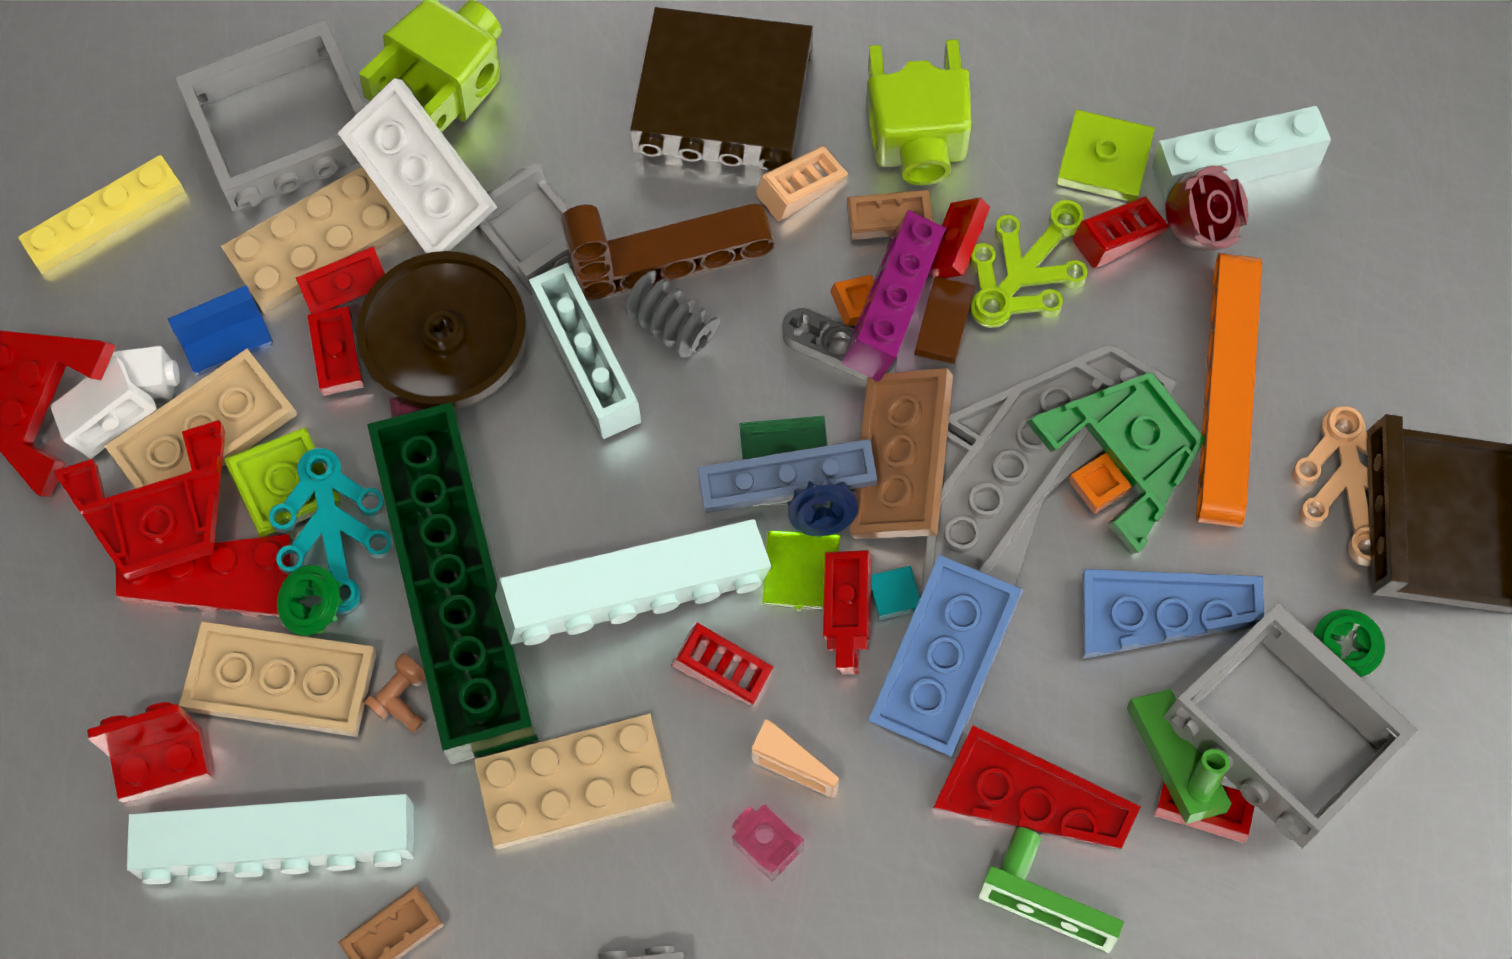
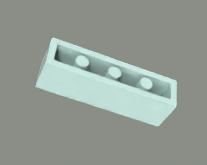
(1246, 148)
(585, 351)

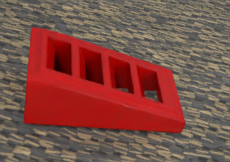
(1101, 248)
(714, 642)

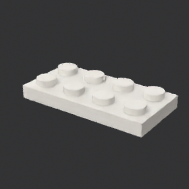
(416, 169)

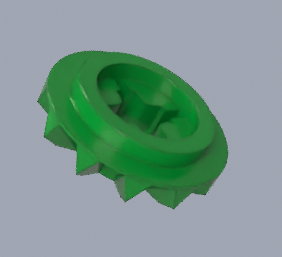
(304, 584)
(1366, 637)

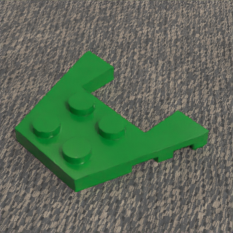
(1144, 438)

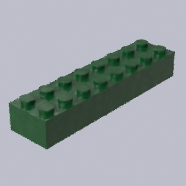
(451, 584)

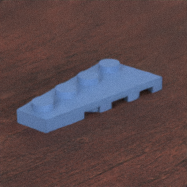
(1162, 607)

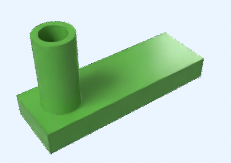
(1188, 775)
(1012, 892)

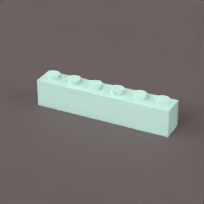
(632, 582)
(270, 838)

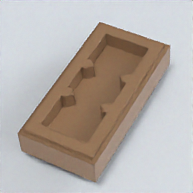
(881, 213)
(393, 929)

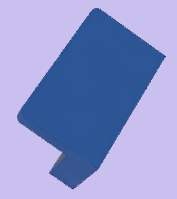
(220, 330)

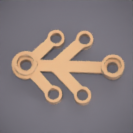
(1349, 476)

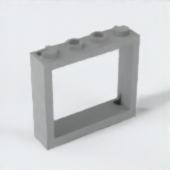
(254, 68)
(1328, 678)

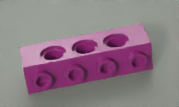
(893, 296)

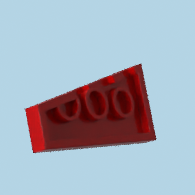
(235, 579)
(1022, 790)

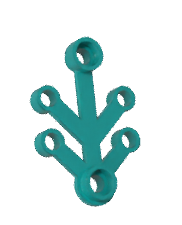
(329, 520)

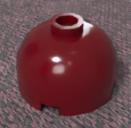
(1207, 209)

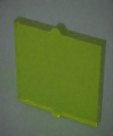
(797, 569)

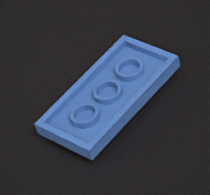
(945, 655)

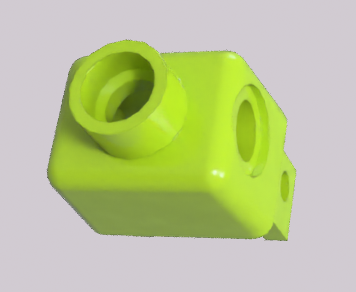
(441, 57)
(919, 115)

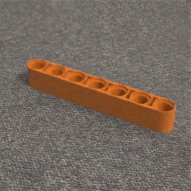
(1229, 391)

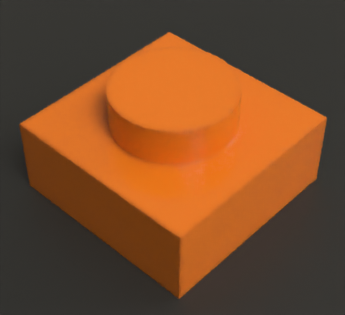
(850, 297)
(1100, 483)

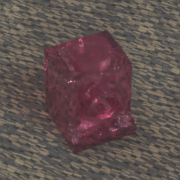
(768, 857)

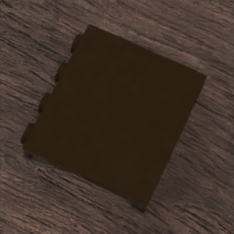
(721, 88)
(1440, 517)

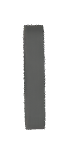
(807, 341)

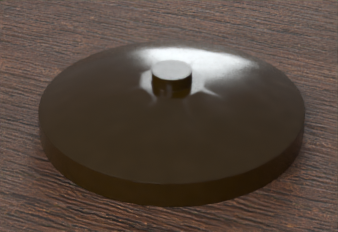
(442, 330)

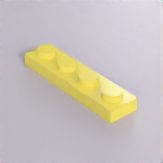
(101, 214)

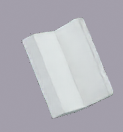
(101, 409)

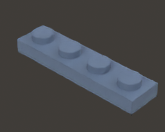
(778, 475)

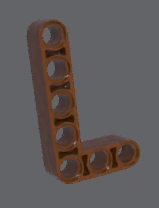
(672, 250)

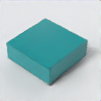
(894, 593)

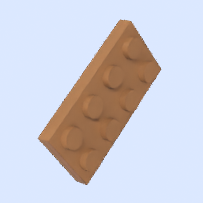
(908, 438)

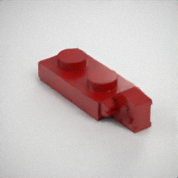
(847, 606)

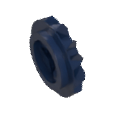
(824, 520)

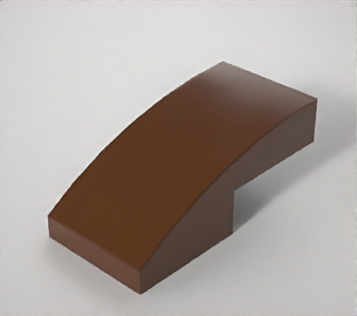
(944, 320)

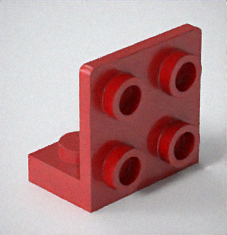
(152, 751)

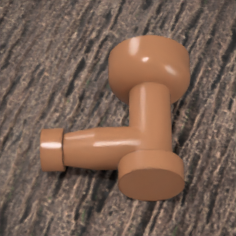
(388, 699)

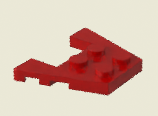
(28, 380)
(159, 521)

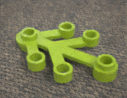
(1025, 270)

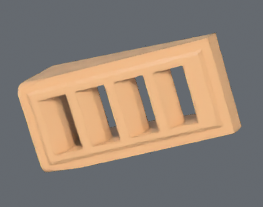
(780, 196)
(784, 756)

